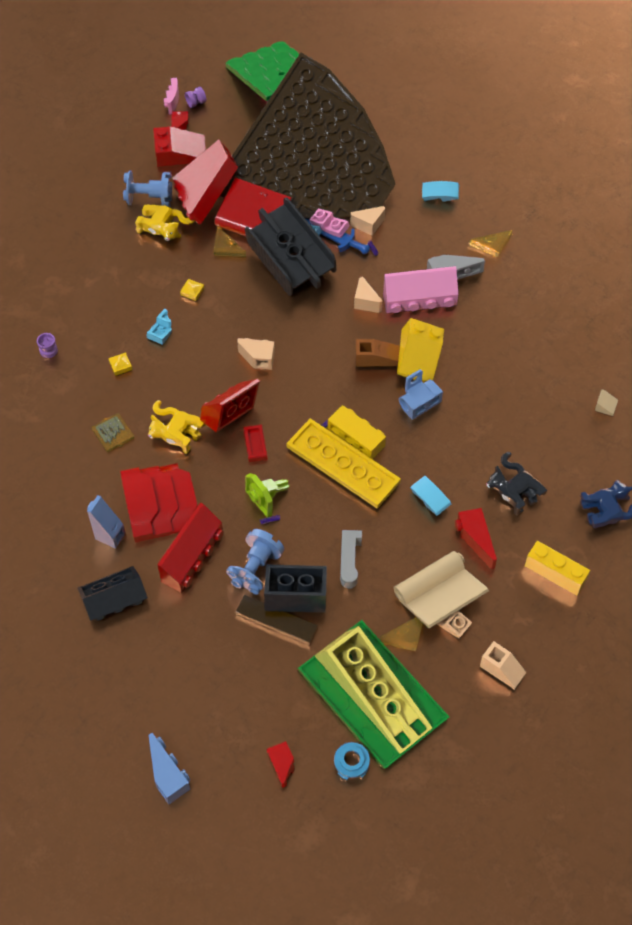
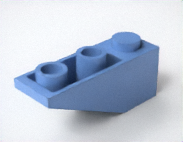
(105, 523)
(168, 778)

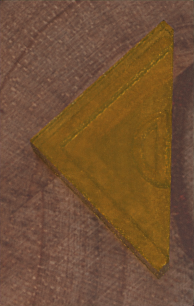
(491, 243)
(226, 245)
(404, 636)

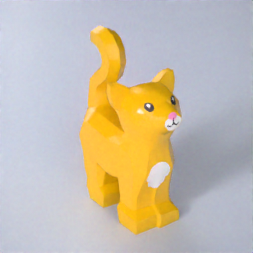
(161, 221)
(179, 425)

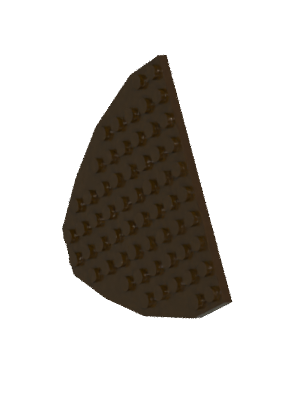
(315, 146)

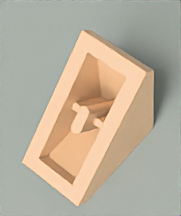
(368, 219)
(367, 298)

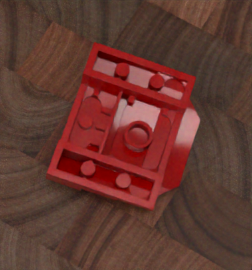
(158, 500)

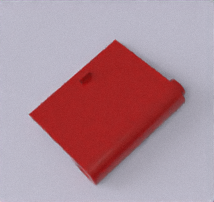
(242, 206)

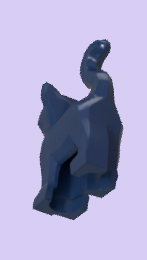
(606, 501)

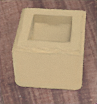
(606, 403)

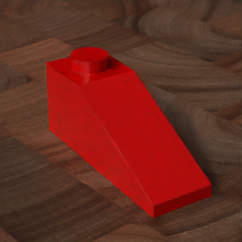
(476, 534)

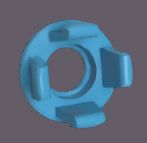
(346, 771)

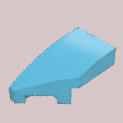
(161, 329)

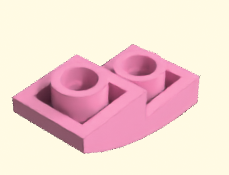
(172, 96)
(329, 223)

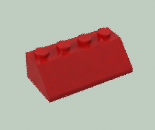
(190, 548)

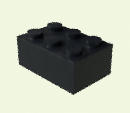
(295, 588)

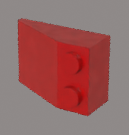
(177, 146)

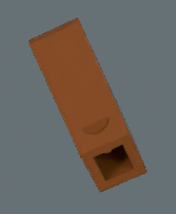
(376, 353)

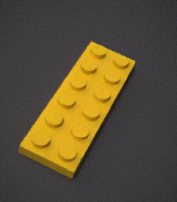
(343, 463)

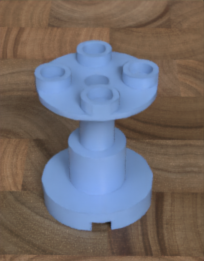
(155, 188)
(261, 549)

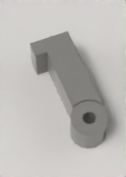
(348, 573)

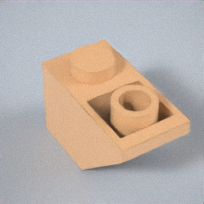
(257, 352)
(502, 665)

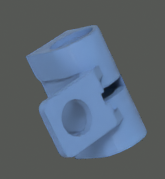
(419, 395)

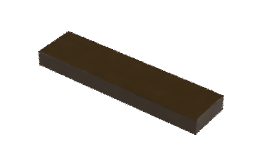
(277, 620)

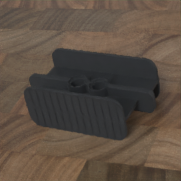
(289, 225)

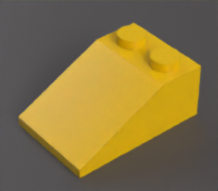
(419, 349)

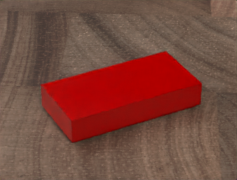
(255, 443)

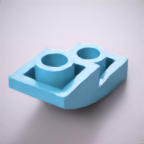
(440, 189)
(431, 495)

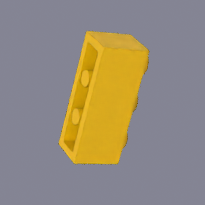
(356, 432)
(557, 568)

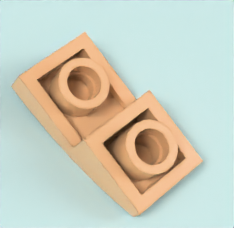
(455, 624)

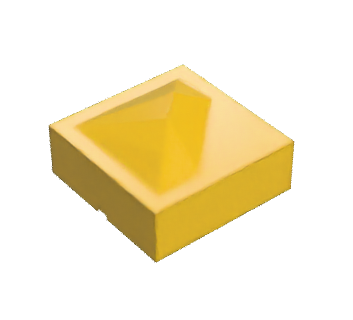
(192, 289)
(120, 364)

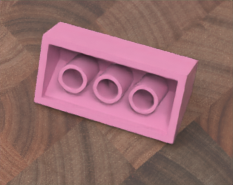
(420, 289)

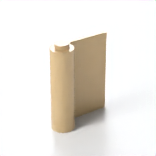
(439, 589)

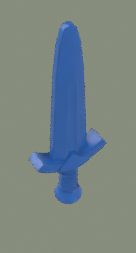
(346, 241)

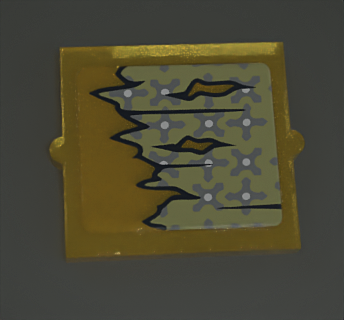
(112, 432)

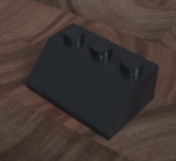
(112, 593)

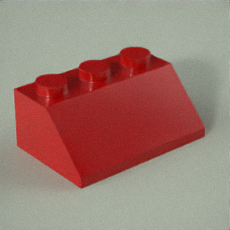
(230, 405)

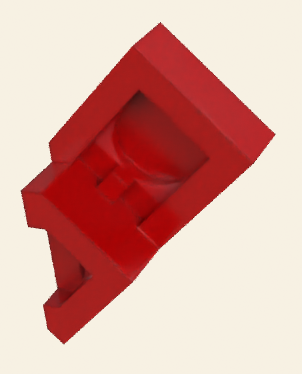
(180, 119)
(282, 761)

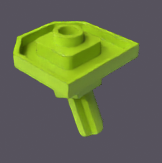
(263, 491)

